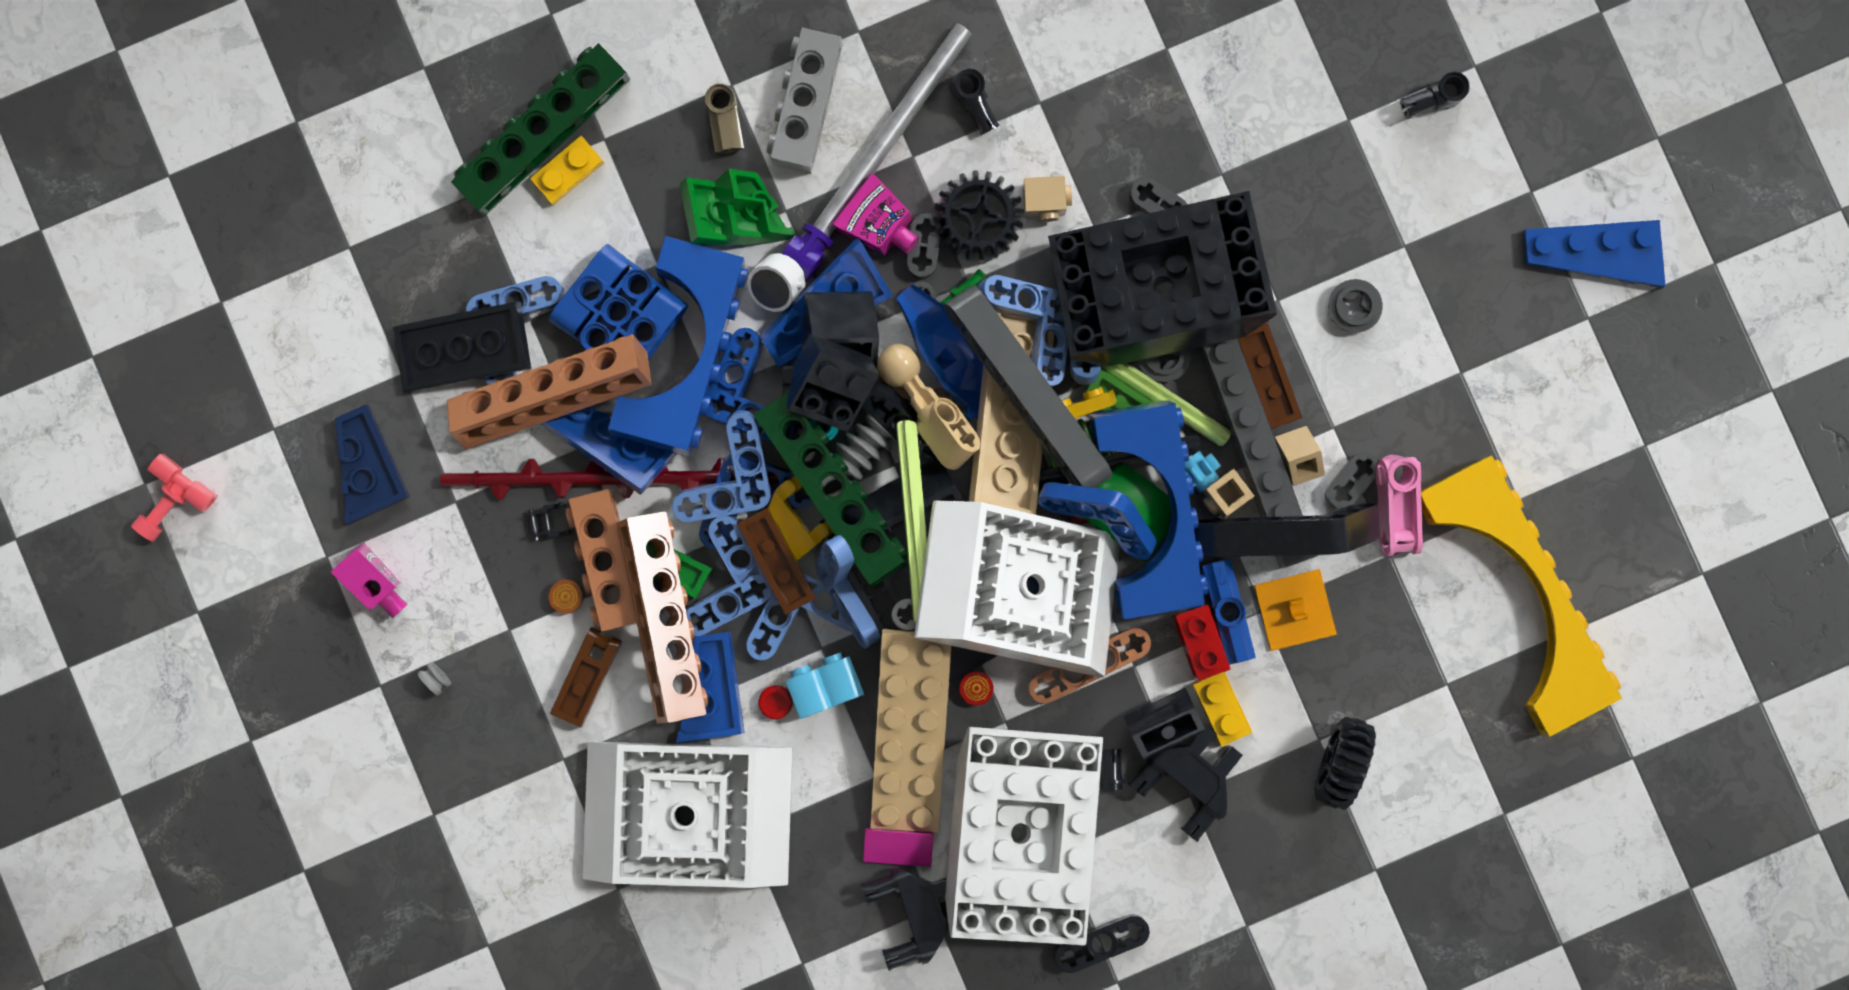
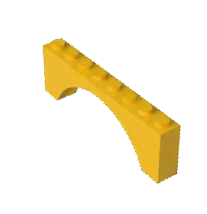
(1573, 673)

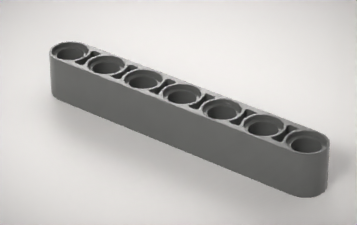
(1027, 389)

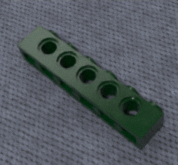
(537, 148)
(875, 566)

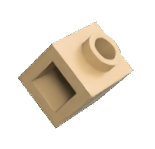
(1046, 197)
(1300, 455)
(1226, 494)

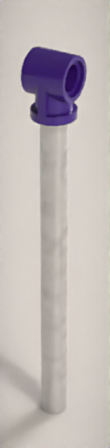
(809, 247)

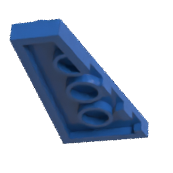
(1610, 250)
(848, 273)
(624, 459)

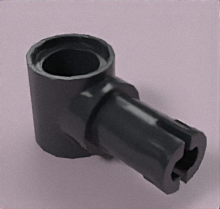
(1435, 95)
(976, 101)

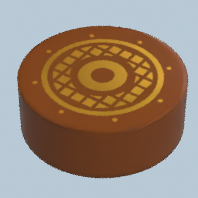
(566, 596)

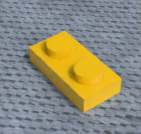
(567, 170)
(1093, 401)
(1222, 708)

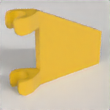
(792, 527)

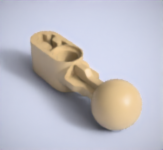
(938, 418)

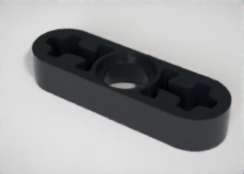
(901, 408)
(1122, 926)

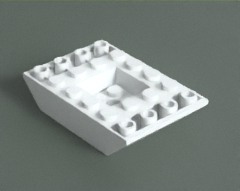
(979, 594)
(737, 806)
(1031, 886)

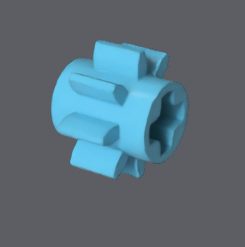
(1202, 470)

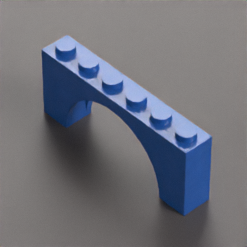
(673, 417)
(1173, 575)

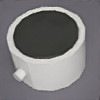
(776, 282)

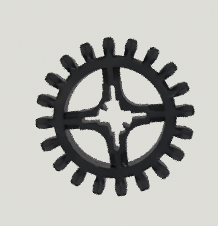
(963, 212)
(1345, 763)

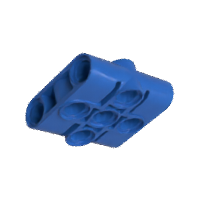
(614, 277)

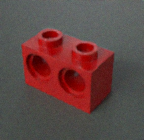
(1201, 642)

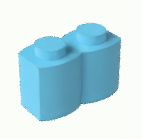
(824, 686)

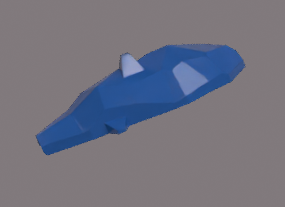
(943, 348)

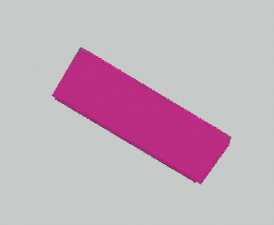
(898, 847)

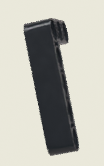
(1290, 535)

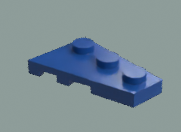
(720, 682)

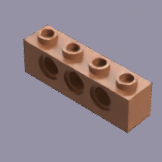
(581, 512)

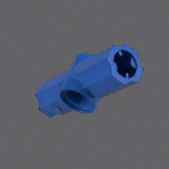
(1223, 589)

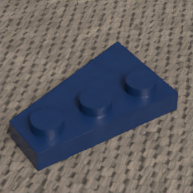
(367, 466)

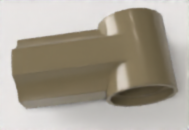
(725, 121)

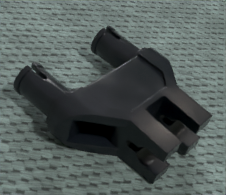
(1196, 775)
(922, 911)

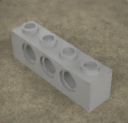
(826, 51)

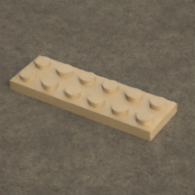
(1009, 453)
(910, 732)

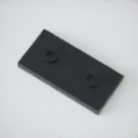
(462, 347)

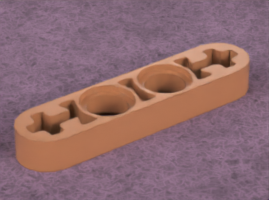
(1131, 654)

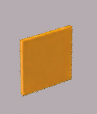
(1295, 609)

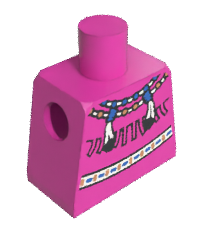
(877, 219)
(356, 574)

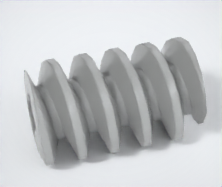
(863, 447)

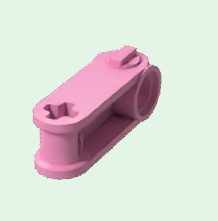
(1399, 505)

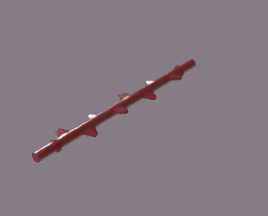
(593, 475)

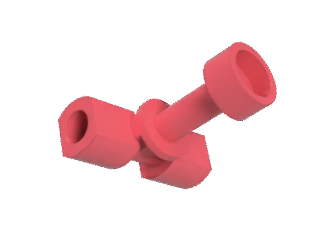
(176, 489)

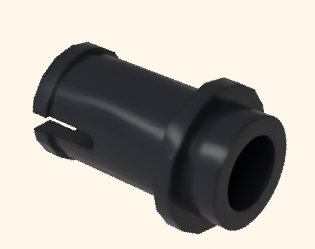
(1111, 770)

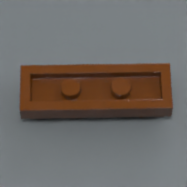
(1269, 377)
(776, 560)

